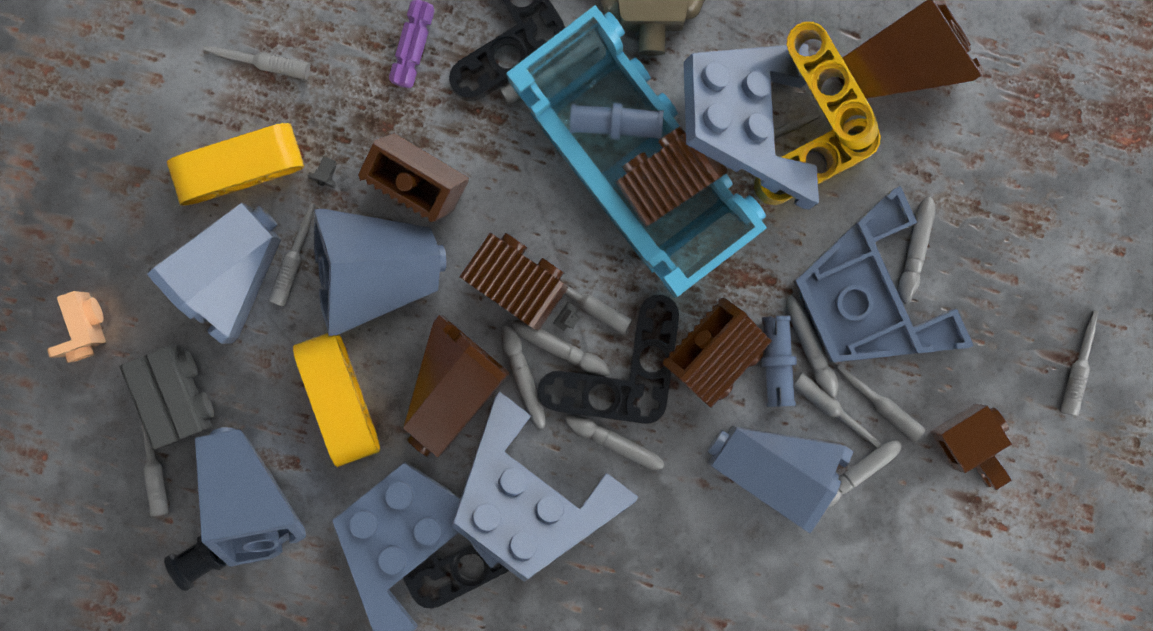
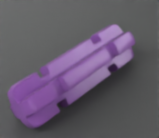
(411, 43)

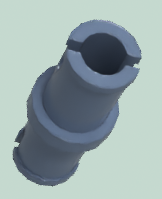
(616, 121)
(779, 362)

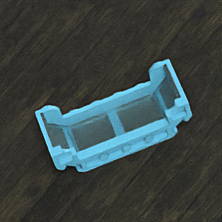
(590, 69)

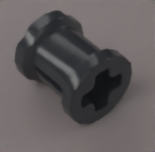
(192, 564)

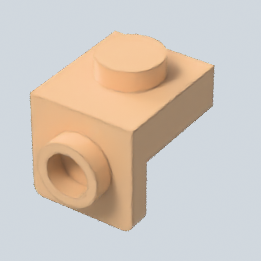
(83, 322)

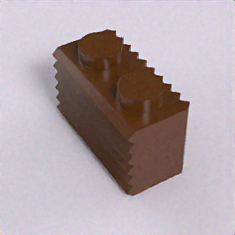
(413, 177)
(667, 178)
(515, 281)
(717, 352)

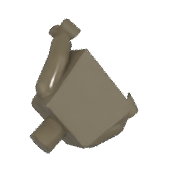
(652, 19)

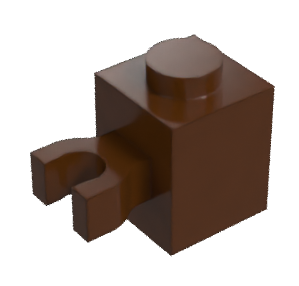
(973, 441)

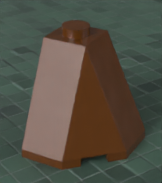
(914, 54)
(450, 388)

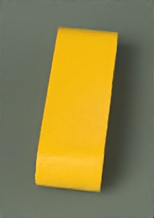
(829, 64)
(836, 154)
(235, 164)
(336, 399)

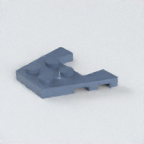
(733, 115)
(856, 300)
(518, 514)
(391, 535)

